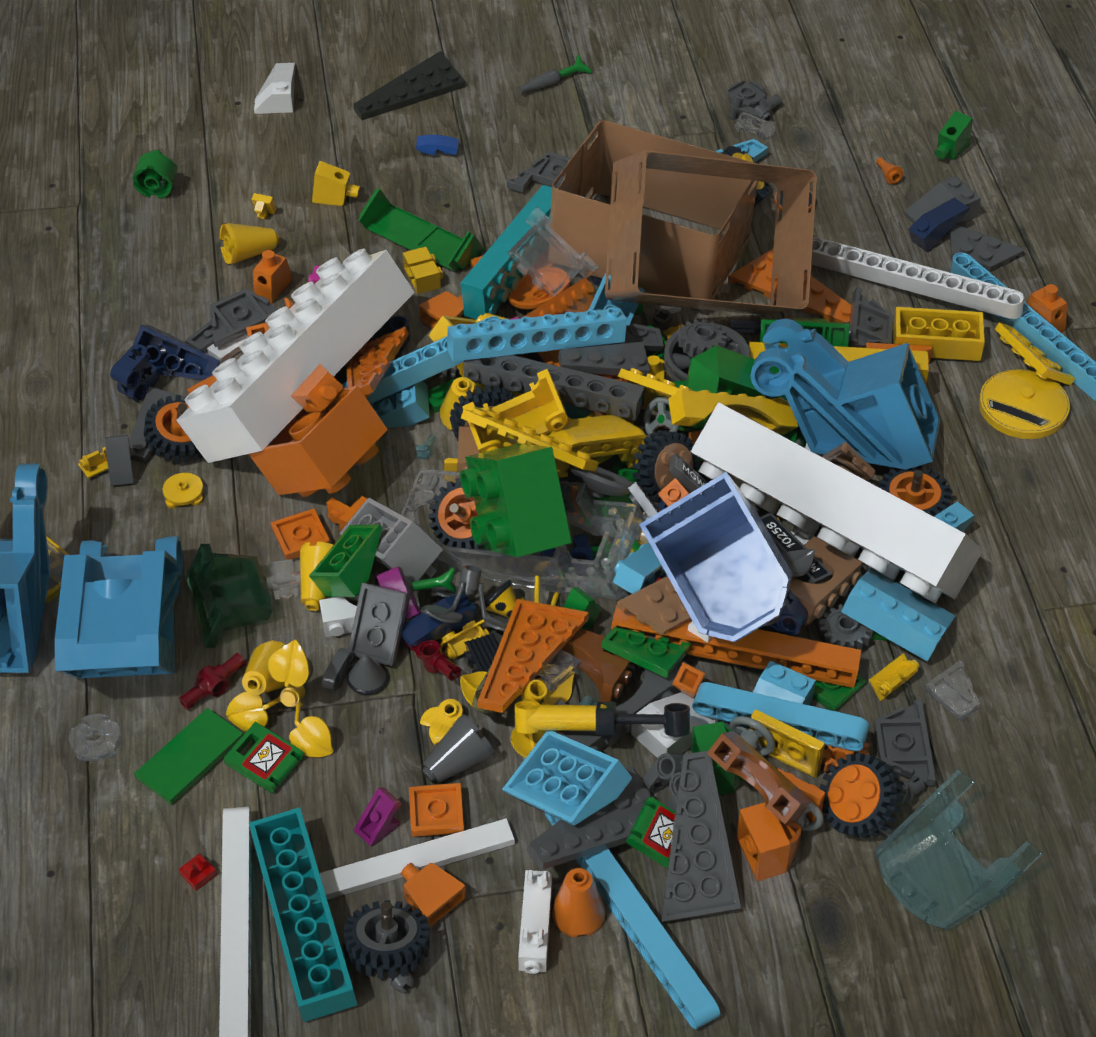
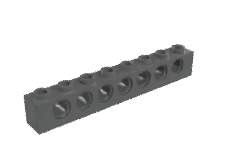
(574, 386)

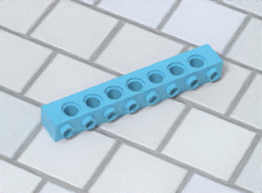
(536, 334)

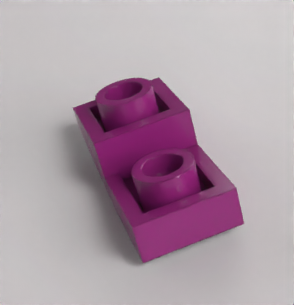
(396, 580)

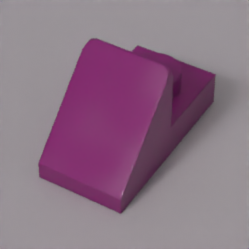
(378, 817)

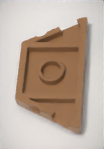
(850, 460)
(657, 606)

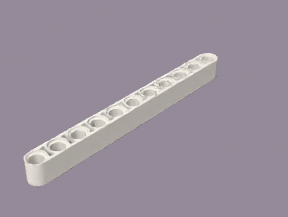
(917, 278)
(236, 924)

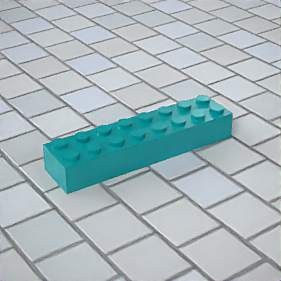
(496, 272)
(302, 915)

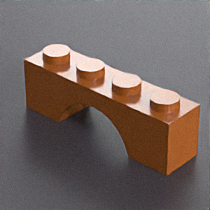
(742, 759)

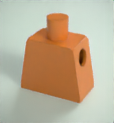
(271, 275)
(441, 305)
(1050, 306)
(319, 389)
(431, 891)

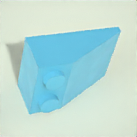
(784, 684)

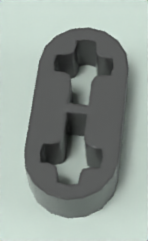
(338, 669)

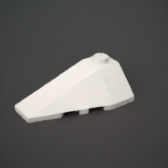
(277, 91)

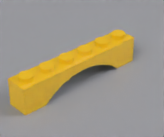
(691, 407)

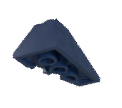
(175, 356)

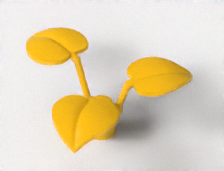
(292, 667)
(534, 691)

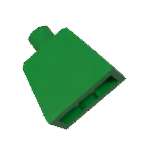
(954, 136)

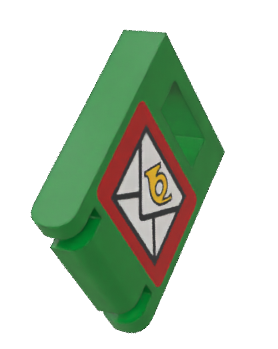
(266, 760)
(655, 831)

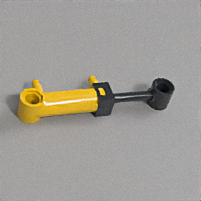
(602, 718)

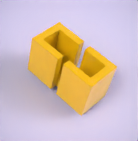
(422, 270)

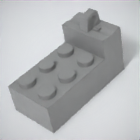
(400, 540)

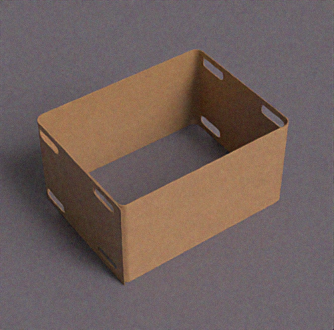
(791, 240)
(671, 256)

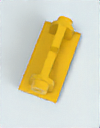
(94, 463)
(455, 643)
(893, 676)

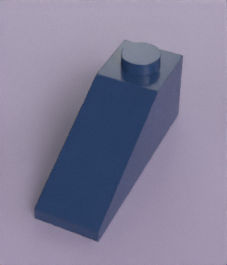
(937, 223)
(427, 628)

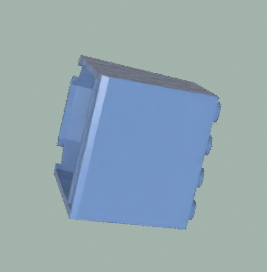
(720, 560)

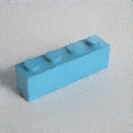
(638, 569)

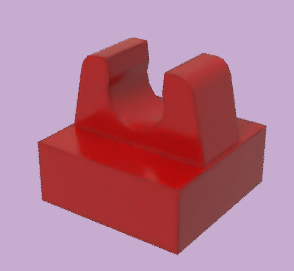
(197, 872)

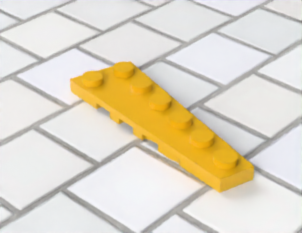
(527, 435)

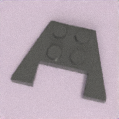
(543, 170)

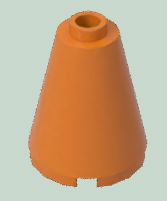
(578, 905)

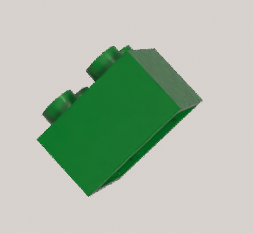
(516, 500)

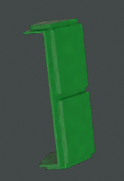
(414, 233)

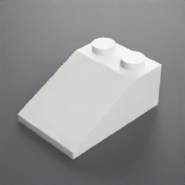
(653, 735)

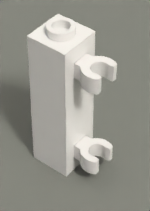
(535, 921)

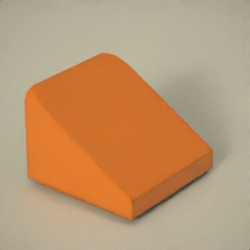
(688, 679)

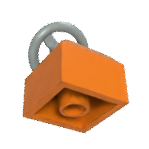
(768, 841)

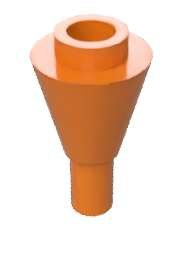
(891, 172)

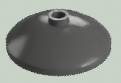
(602, 482)

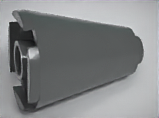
(457, 751)

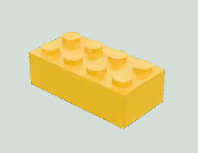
(949, 332)

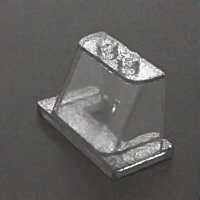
(548, 256)

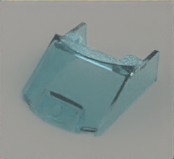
(933, 868)

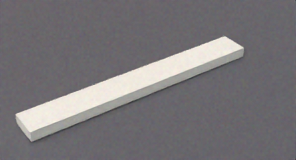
(437, 851)

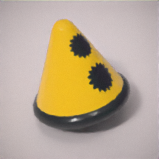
(502, 600)

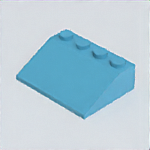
(897, 613)
(567, 778)

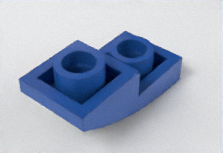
(430, 143)

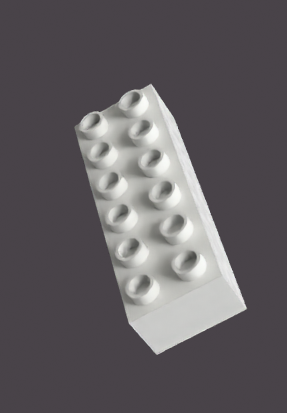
(323, 327)
(847, 508)

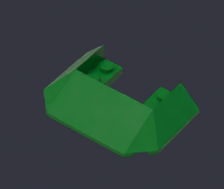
(729, 372)

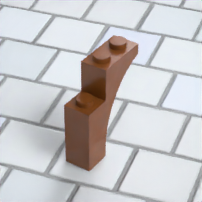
(604, 668)

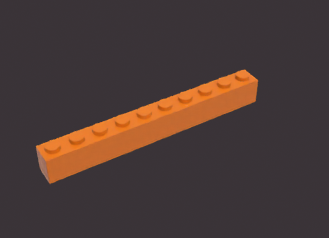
(809, 657)

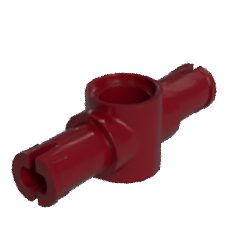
(434, 659)
(212, 681)

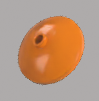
(528, 296)

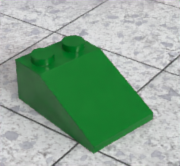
(348, 562)

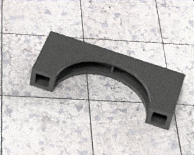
(652, 689)

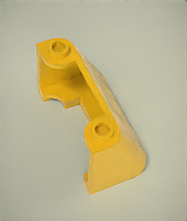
(536, 409)
(600, 437)

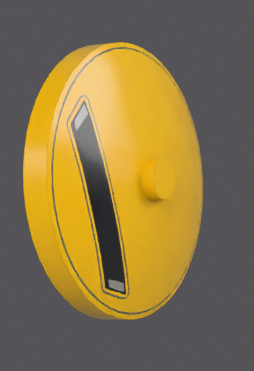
(1024, 404)

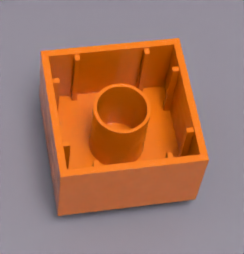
(322, 446)

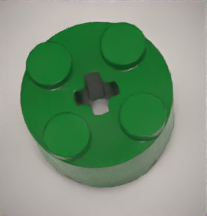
(154, 174)

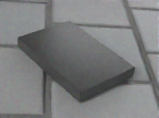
(378, 623)

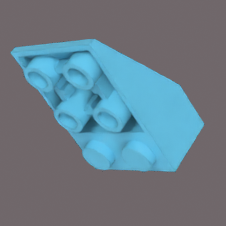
(404, 406)

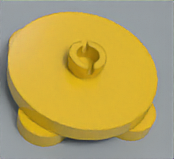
(183, 490)

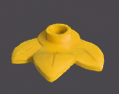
(439, 720)

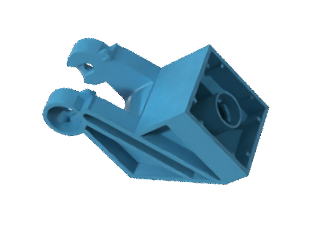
(868, 403)
(24, 572)
(118, 611)

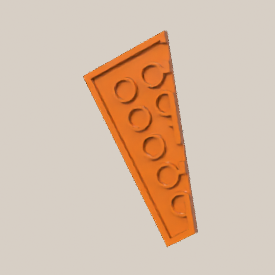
(574, 299)
(821, 299)
(373, 359)
(527, 646)

